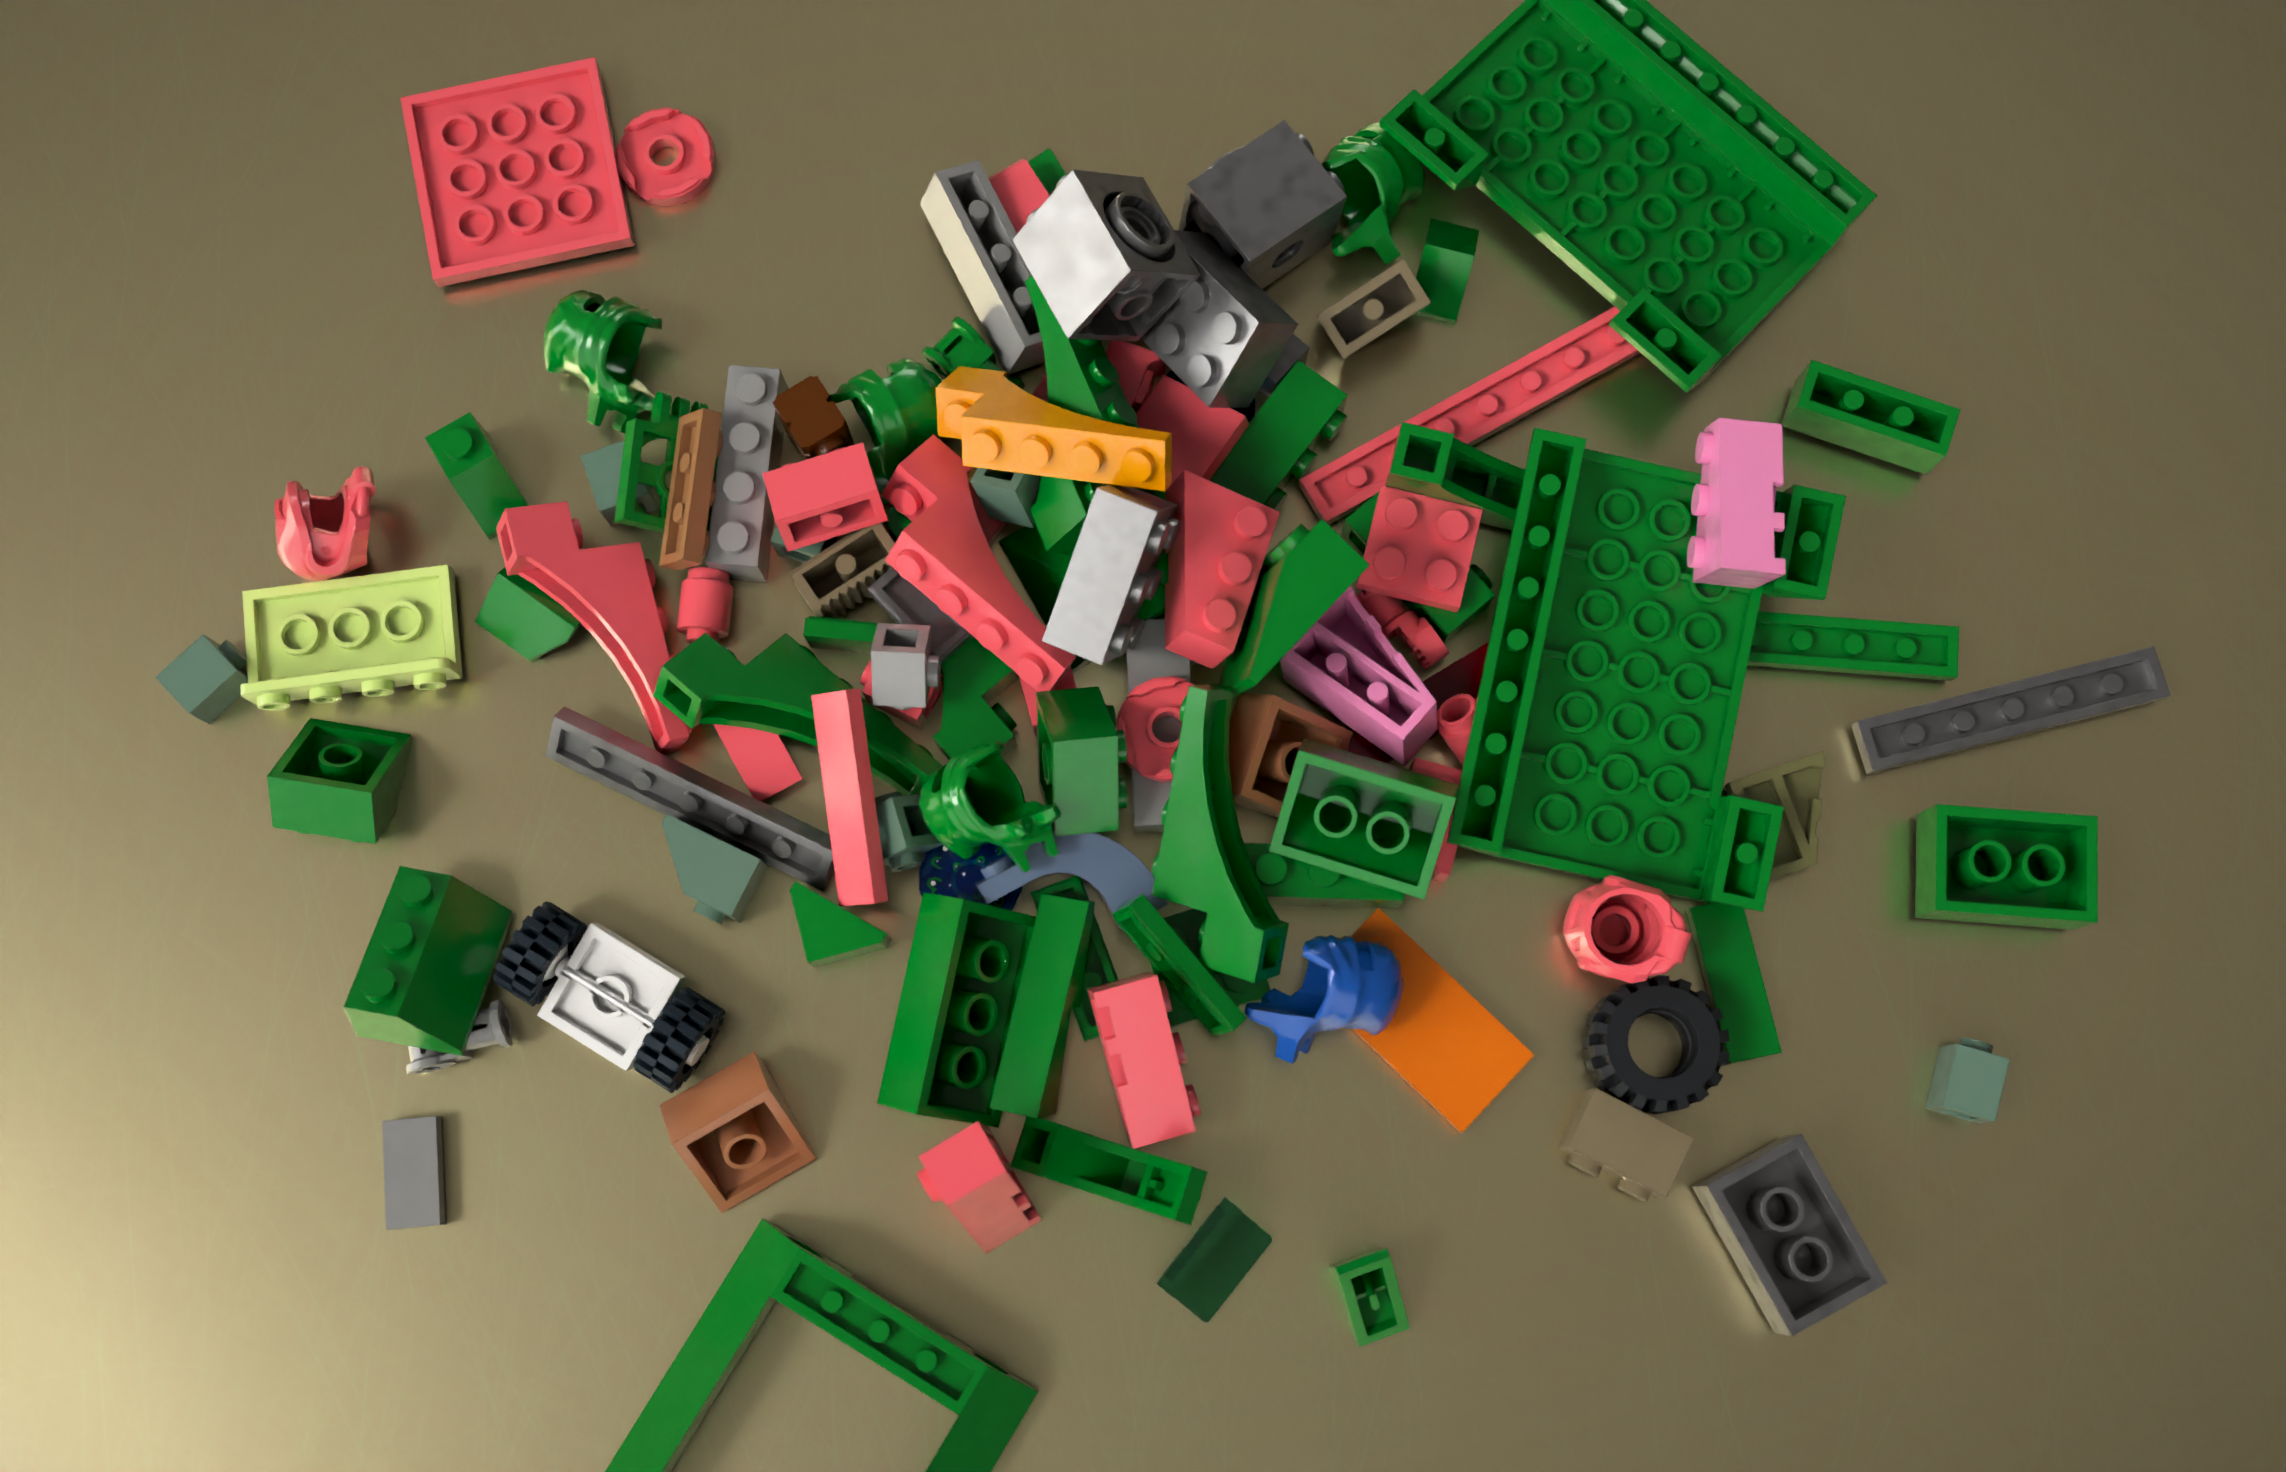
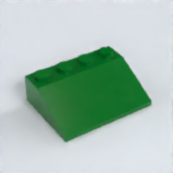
(1291, 593)

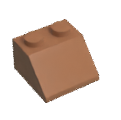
(1265, 744)
(736, 1132)

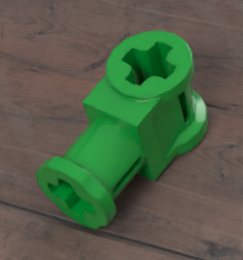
(964, 348)

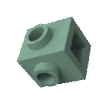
(903, 831)

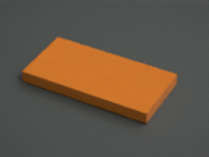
(1441, 1034)

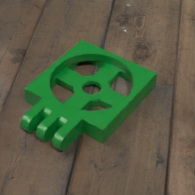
(635, 472)

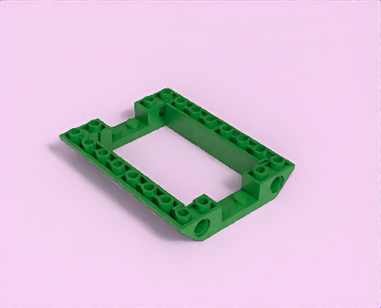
(788, 1271)

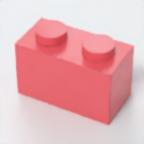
(824, 496)

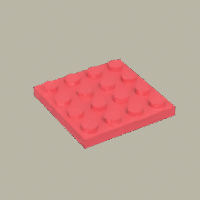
(516, 172)

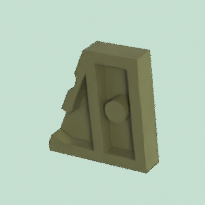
(1797, 790)

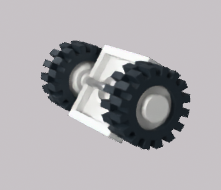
(609, 995)

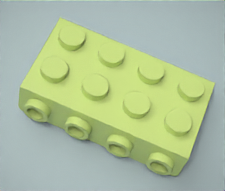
(351, 637)

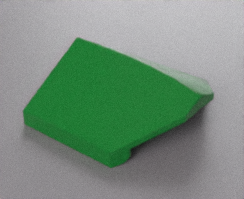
(525, 617)

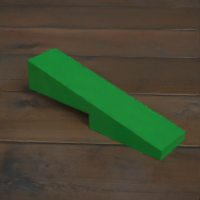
(1040, 1018)

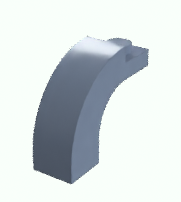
(1095, 858)

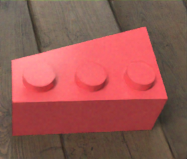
(1212, 567)
(1144, 1058)
(978, 1186)

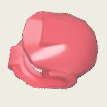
(323, 533)
(1625, 930)

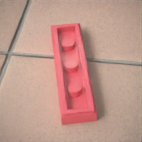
(849, 797)

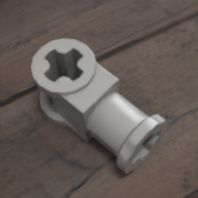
(497, 1031)

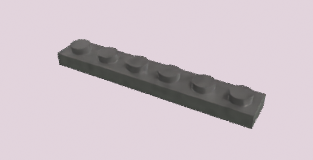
(2010, 710)
(691, 797)

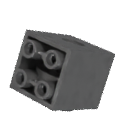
(1266, 204)
(1105, 256)

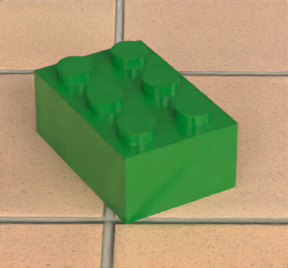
(2006, 867)

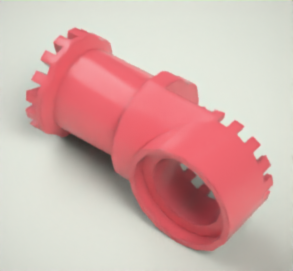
(1398, 620)

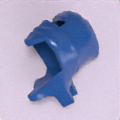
(1342, 988)

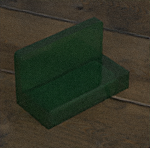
(1214, 1260)

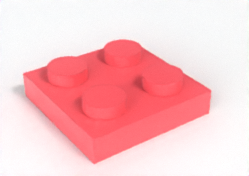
(1419, 548)

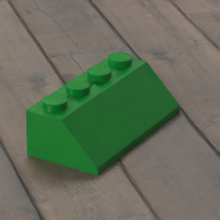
(955, 1009)

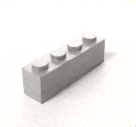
(986, 261)
(751, 446)
(1144, 662)

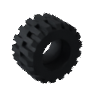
(1699, 1037)

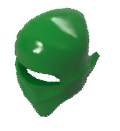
(1377, 181)
(600, 346)
(895, 411)
(981, 803)

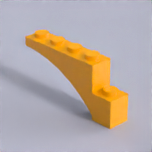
(1026, 435)

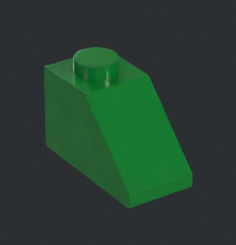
(476, 471)

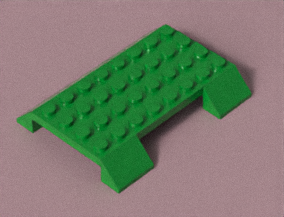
(1637, 171)
(1624, 681)

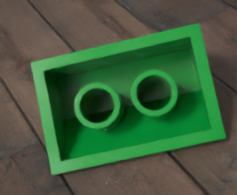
(1364, 818)
(427, 963)

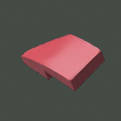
(759, 759)

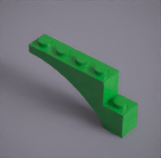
(1086, 384)
(1453, 471)
(970, 683)
(775, 696)
(1203, 851)

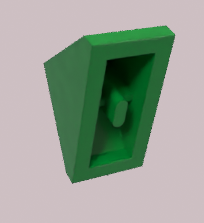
(1446, 268)
(831, 931)
(1370, 1295)

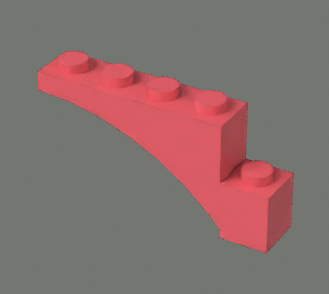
(954, 567)
(605, 592)

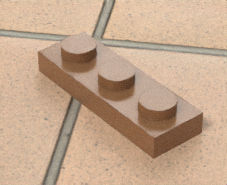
(691, 490)

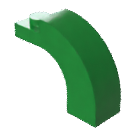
(1109, 1169)

